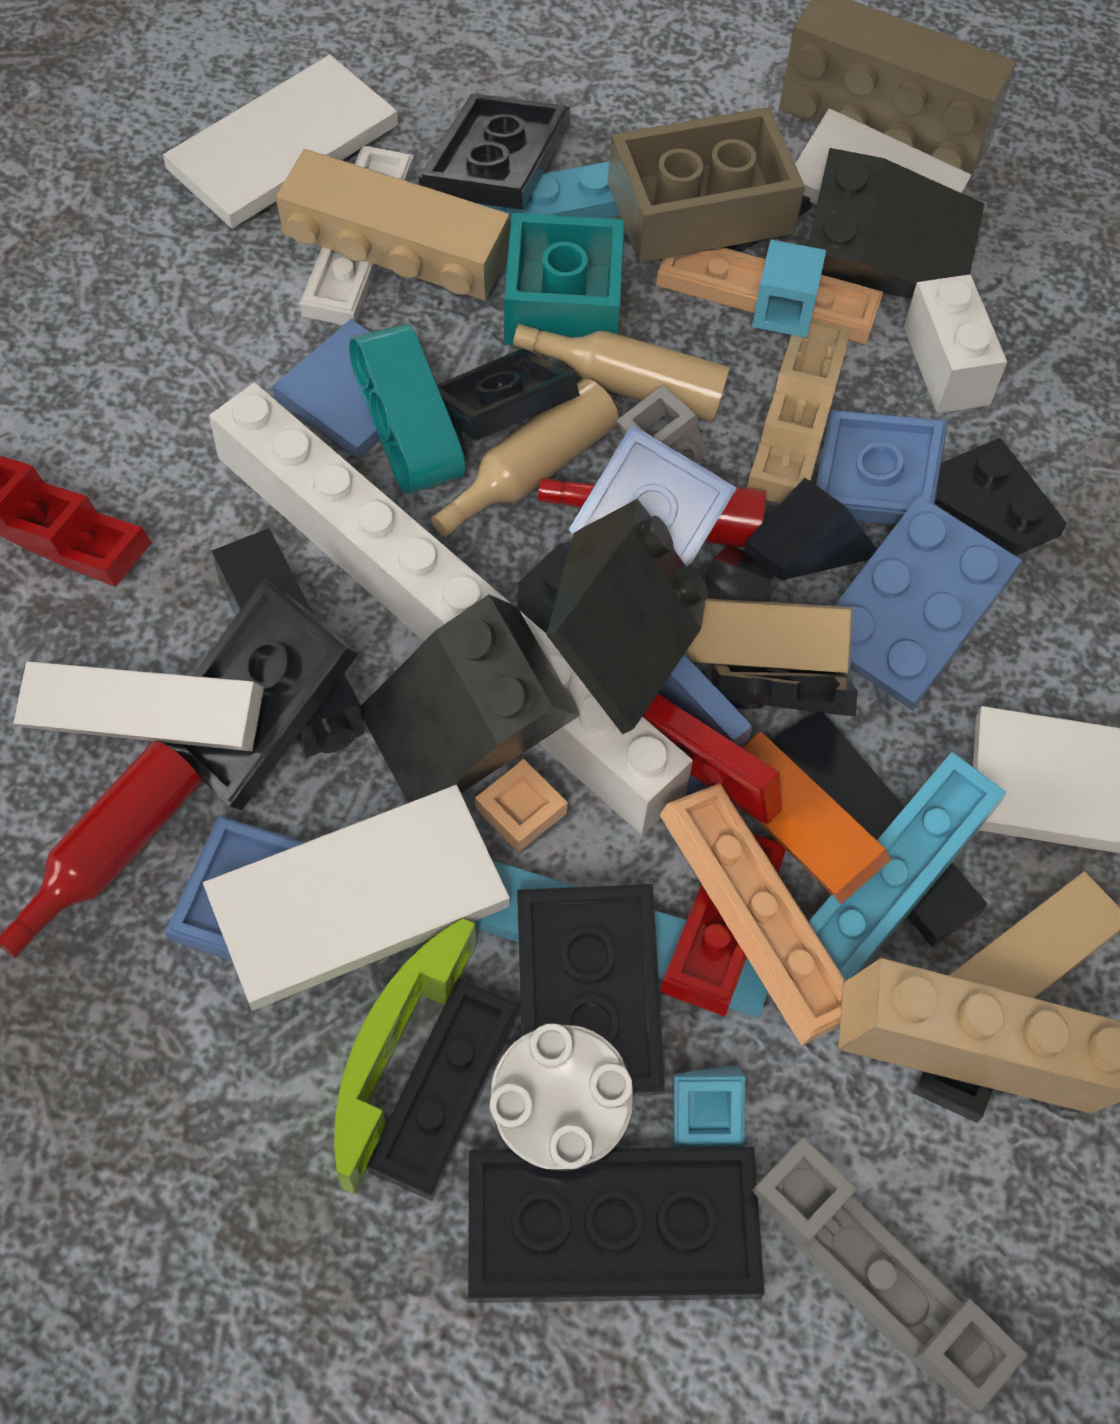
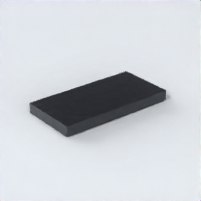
(616, 1229)

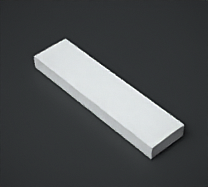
(341, 284)
(139, 705)

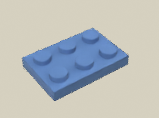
(922, 599)

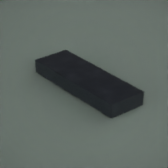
(443, 1089)

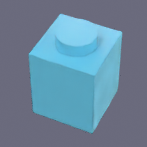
(788, 288)

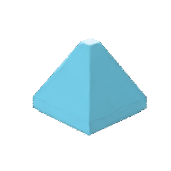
(709, 1107)

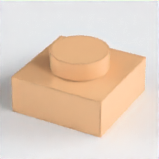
(521, 805)

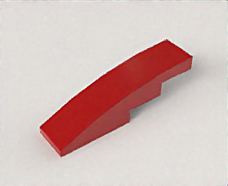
(65, 526)

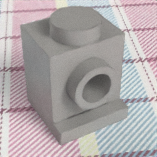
(682, 427)

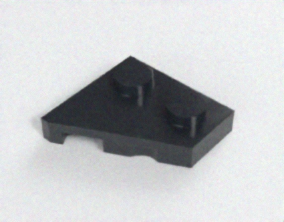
(998, 498)
(786, 688)

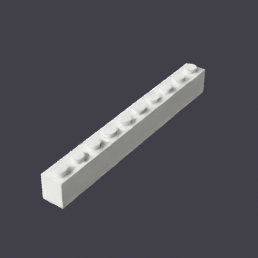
(430, 587)

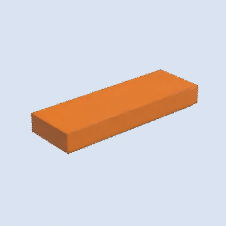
(818, 829)

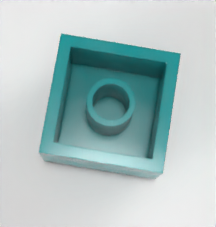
(563, 274)

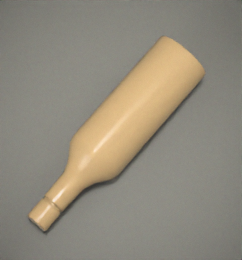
(633, 366)
(532, 453)

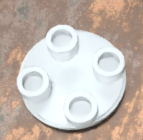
(561, 1097)

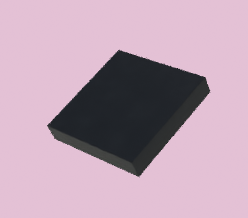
(505, 393)

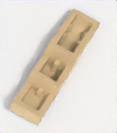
(799, 409)

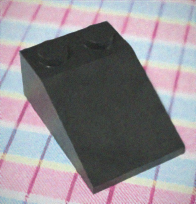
(891, 225)
(626, 610)
(466, 701)

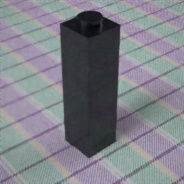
(240, 571)

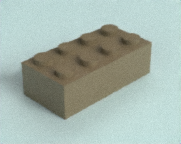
(896, 80)

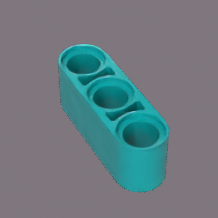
(406, 408)

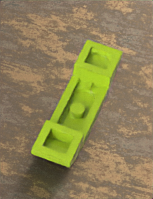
(427, 974)

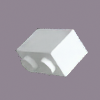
(954, 343)

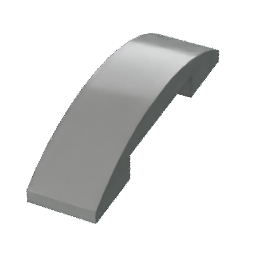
(885, 1281)

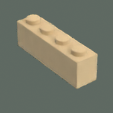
(394, 224)
(981, 1036)

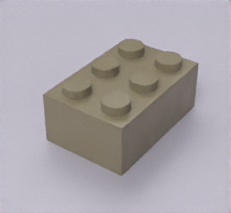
(704, 184)

